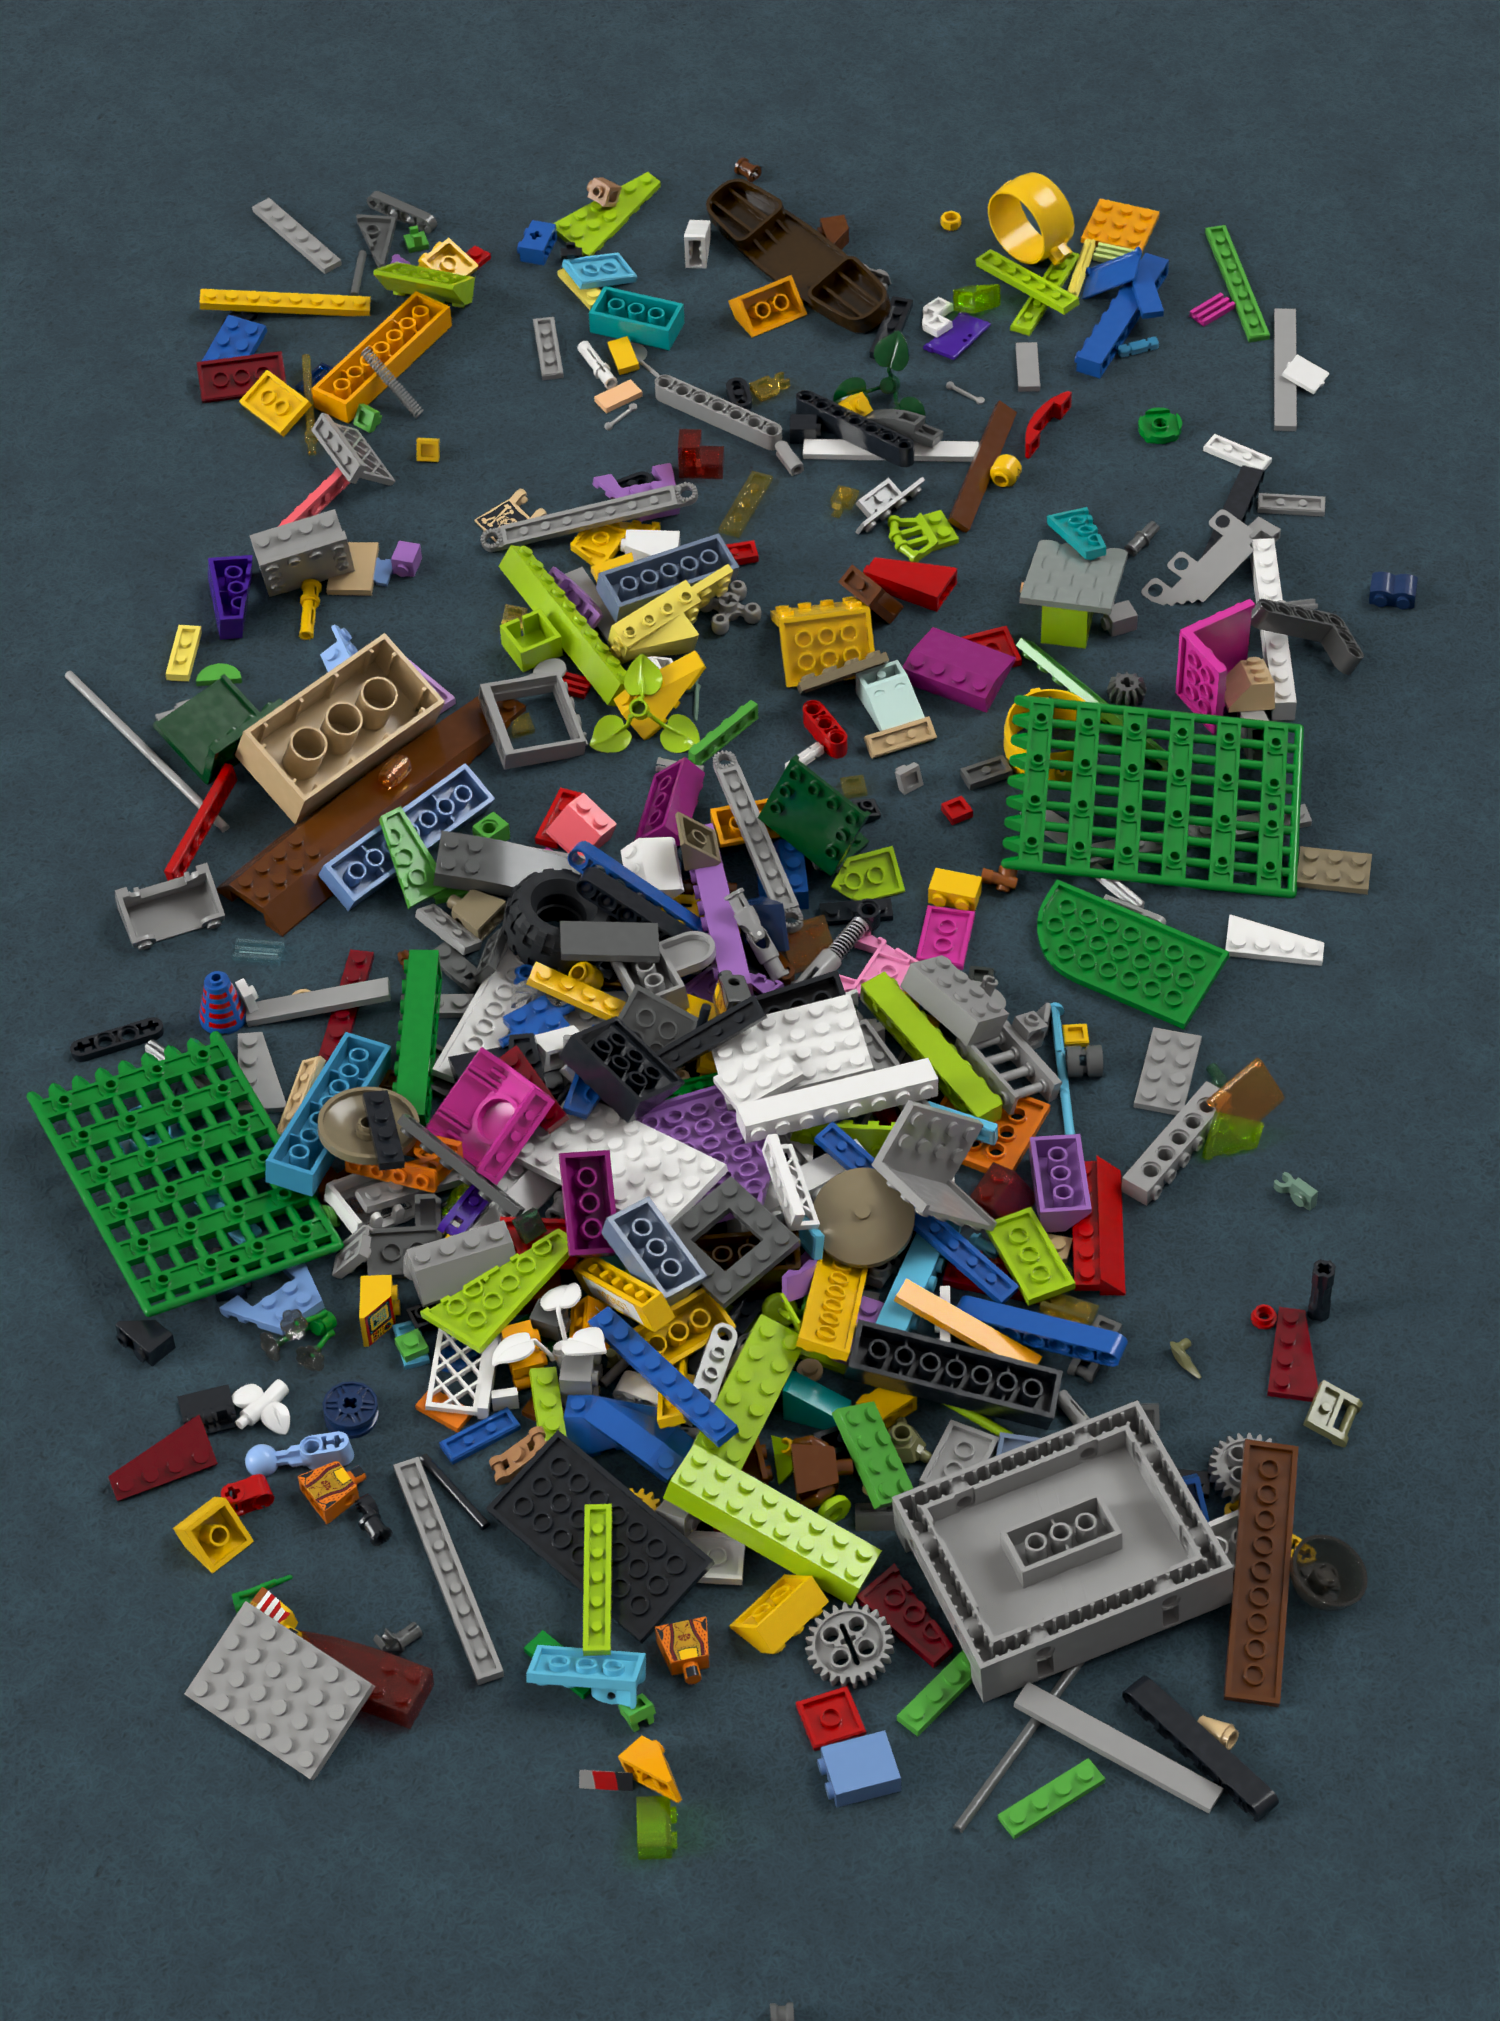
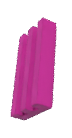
(1210, 307)

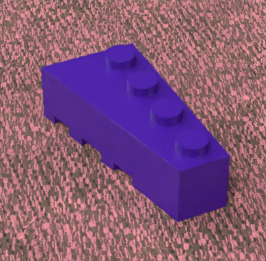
(230, 589)

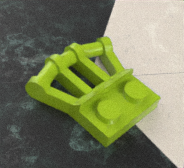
(934, 529)

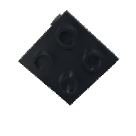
(214, 1407)

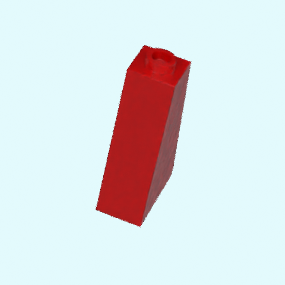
(912, 581)

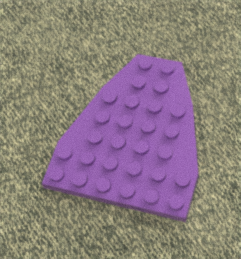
(707, 1125)

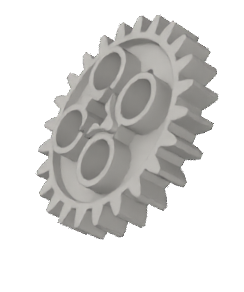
(1226, 1465)
(873, 1636)

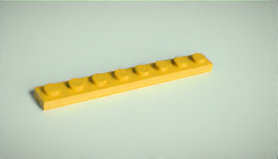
(284, 302)

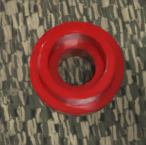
(1263, 1310)

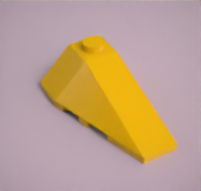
(677, 679)

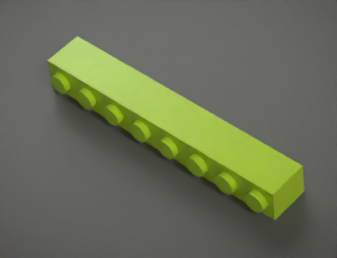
(923, 1040)

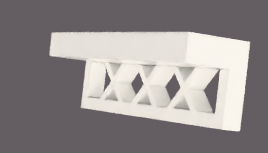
(786, 1188)

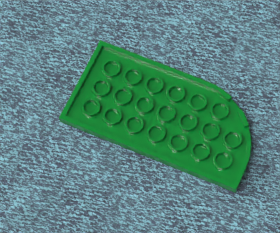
(1126, 954)

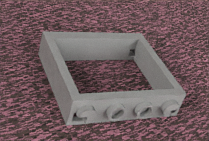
(528, 686)

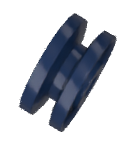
(351, 1409)

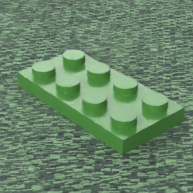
(872, 1452)

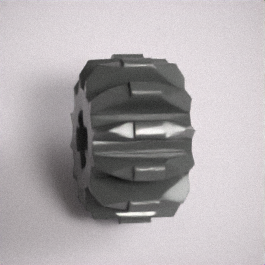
(1126, 689)

